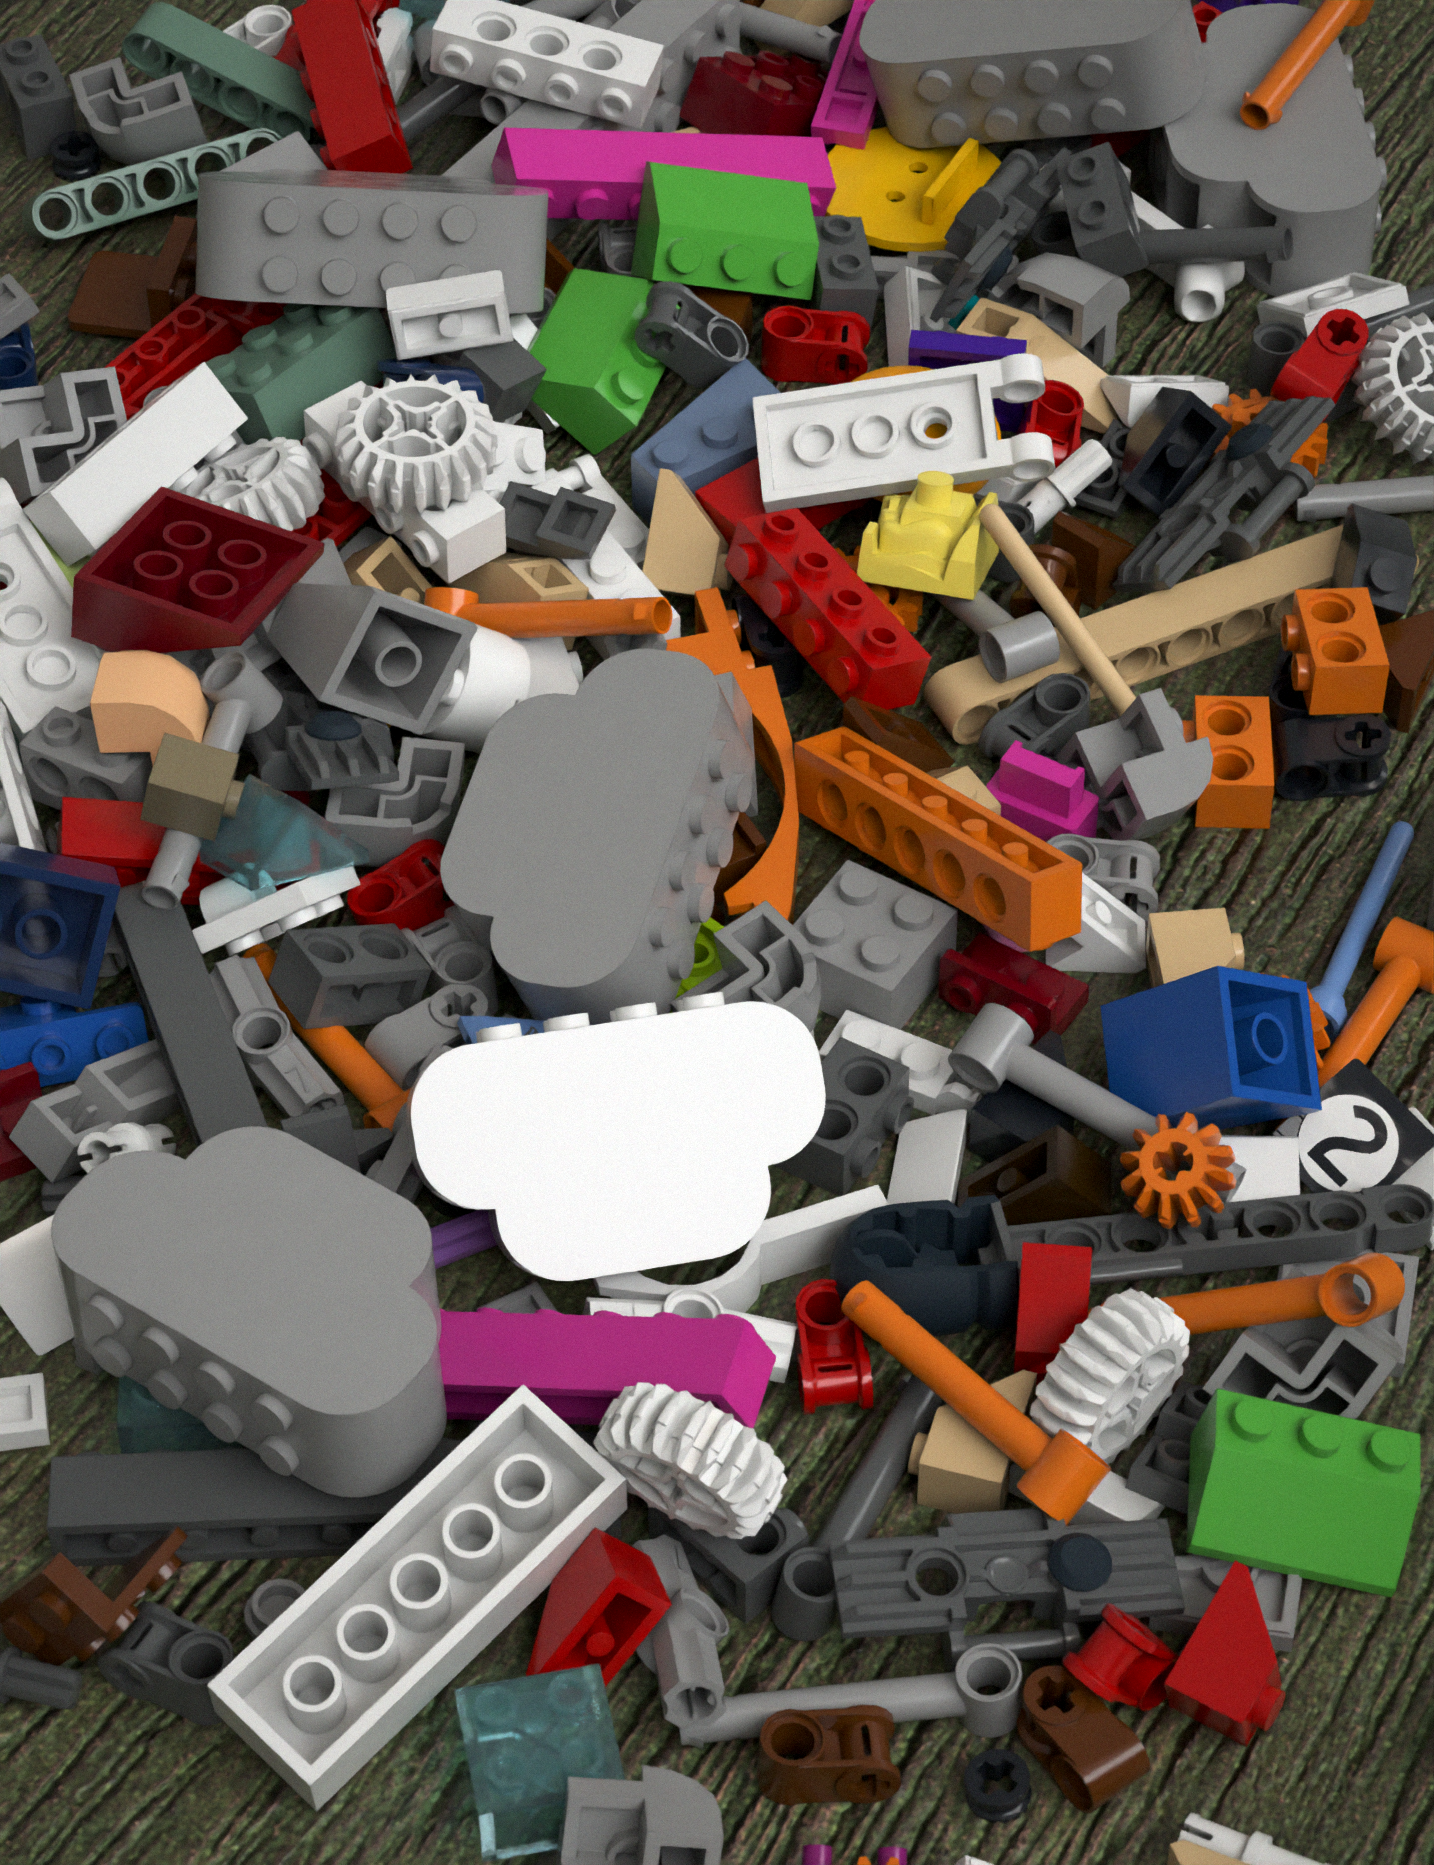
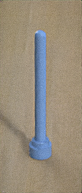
(1360, 926)

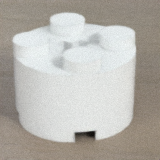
(481, 690)

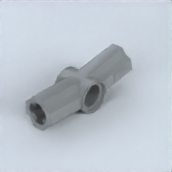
(287, 1068)
(684, 1641)

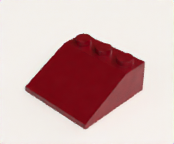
(186, 577)

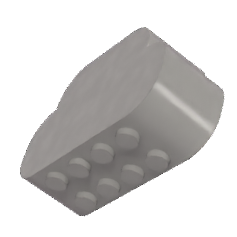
(1030, 67)
(1301, 173)
(360, 233)
(601, 834)
(264, 1302)

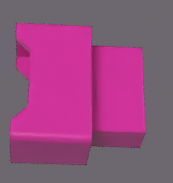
(1043, 795)

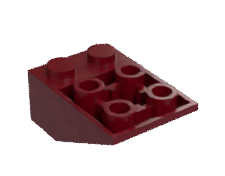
(755, 94)

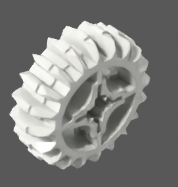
(1398, 385)
(415, 444)
(264, 481)
(1113, 1373)
(691, 1460)

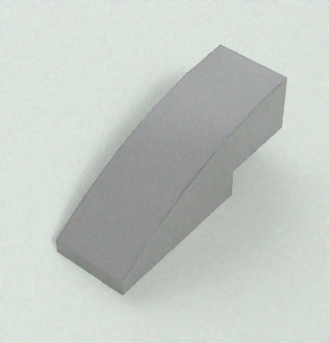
(108, 1092)

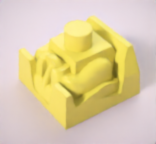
(929, 540)

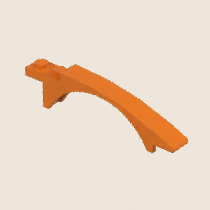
(718, 647)

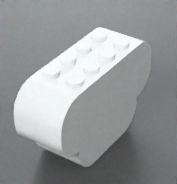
(621, 1134)

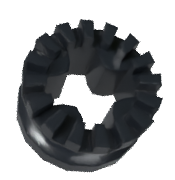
(75, 166)
(999, 1805)

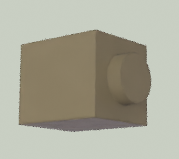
(192, 787)

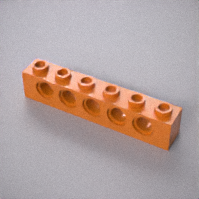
(939, 838)

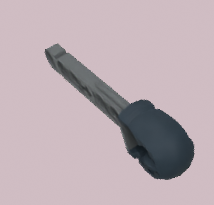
(916, 1247)

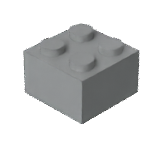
(876, 944)

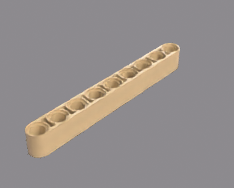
(1153, 631)

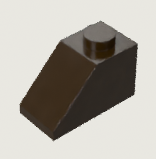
(1045, 1181)

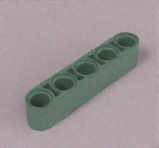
(221, 71)
(128, 187)

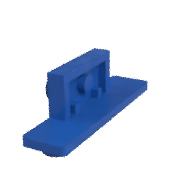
(66, 1041)

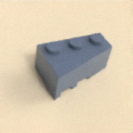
(704, 439)

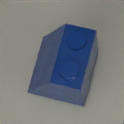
(1215, 1046)

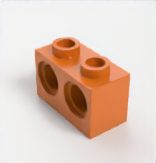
(1336, 651)
(1242, 761)

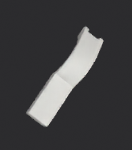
(776, 1251)

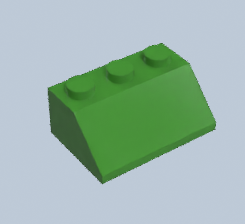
(726, 231)
(594, 367)
(1302, 1492)

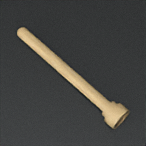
(1057, 607)

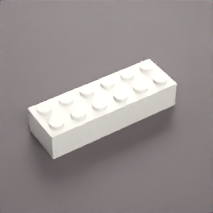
(418, 1597)

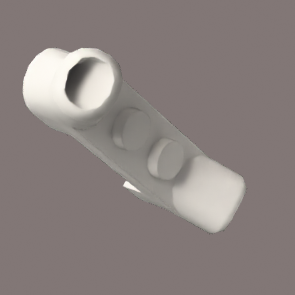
(1197, 286)

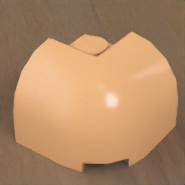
(143, 697)

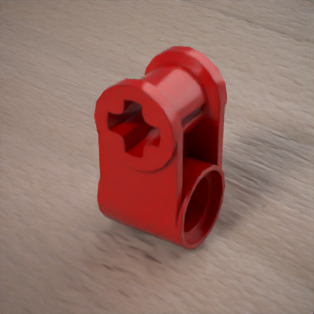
(808, 345)
(1325, 358)
(1058, 416)
(402, 890)
(830, 1358)
(1123, 1661)

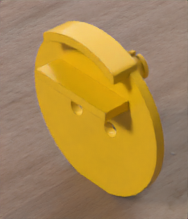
(924, 200)

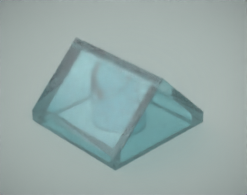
(277, 841)

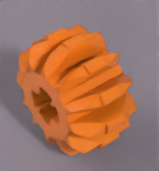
(1191, 1188)

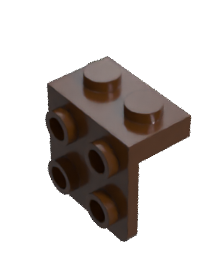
(133, 291)
(65, 1615)

